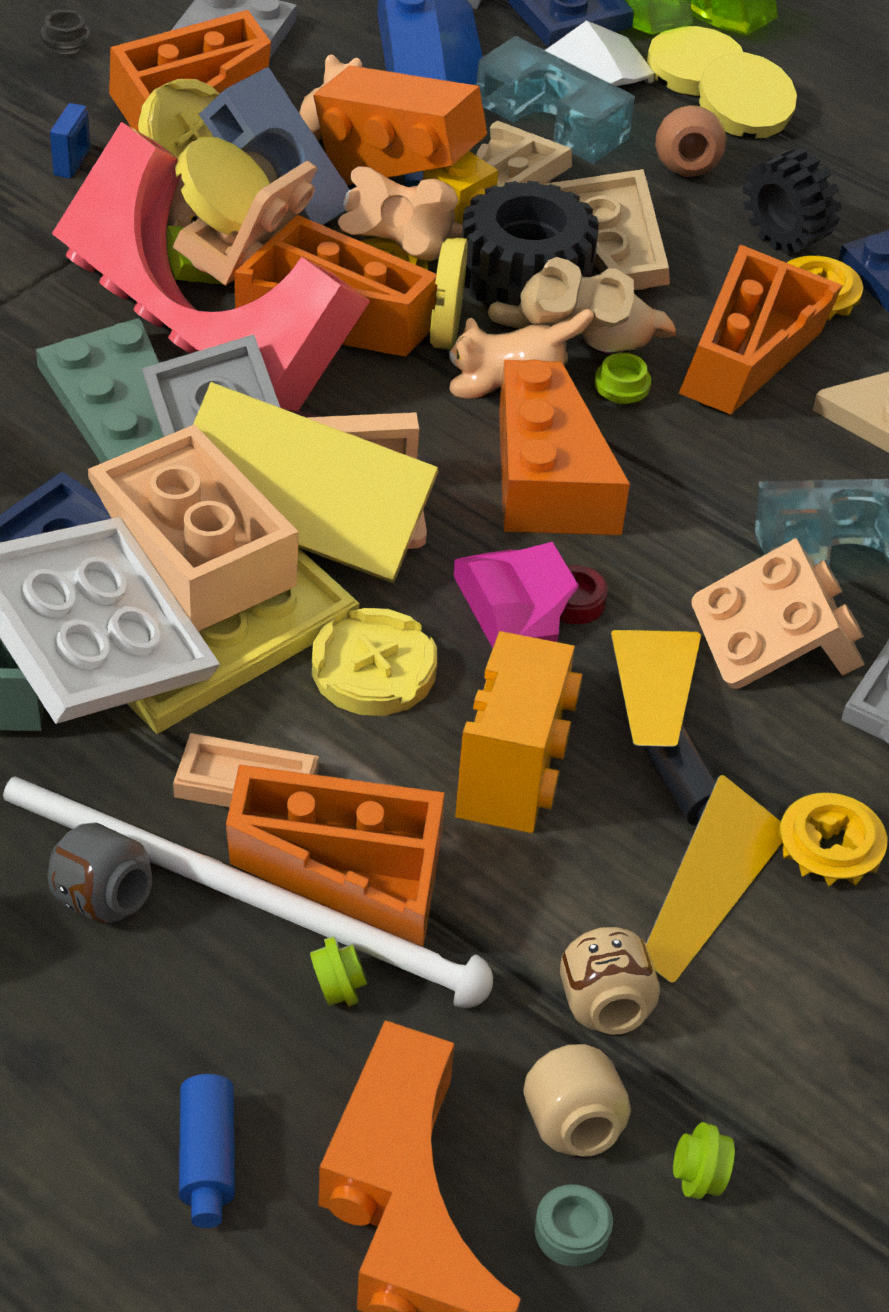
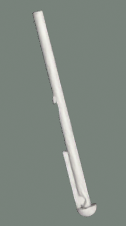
(470, 981)

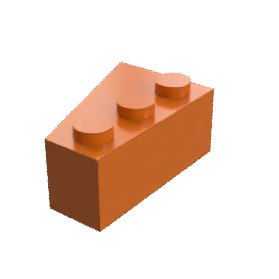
(397, 121)
(756, 328)
(554, 456)
(340, 843)

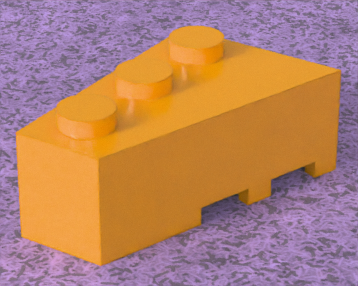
(517, 732)

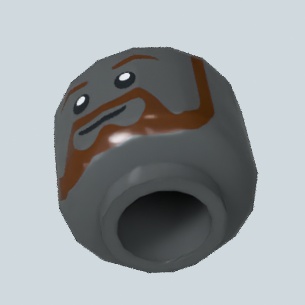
(99, 873)

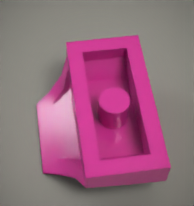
(517, 590)

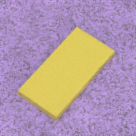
(333, 487)
(255, 643)

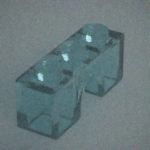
(526, 79)
(823, 515)

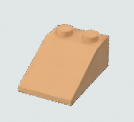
(200, 525)

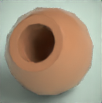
(690, 141)

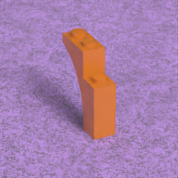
(385, 1176)

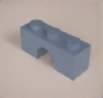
(264, 121)

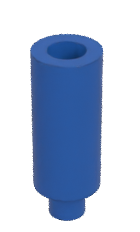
(206, 1147)

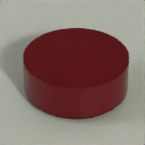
(589, 599)

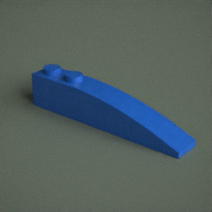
(431, 42)

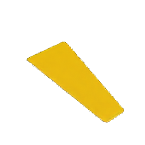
(655, 681)
(719, 865)

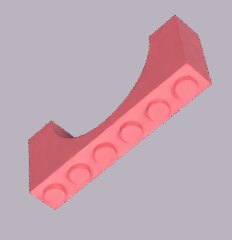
(121, 231)

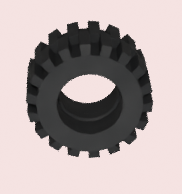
(517, 232)

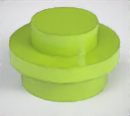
(623, 378)
(338, 972)
(704, 1161)

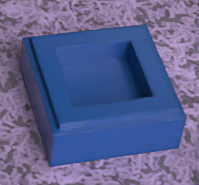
(70, 140)

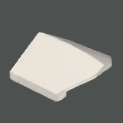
(603, 55)

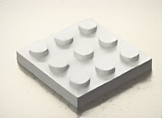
(94, 621)

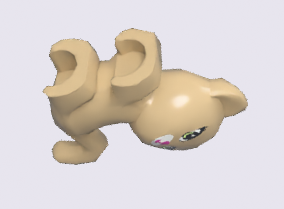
(559, 291)

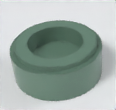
(573, 1225)

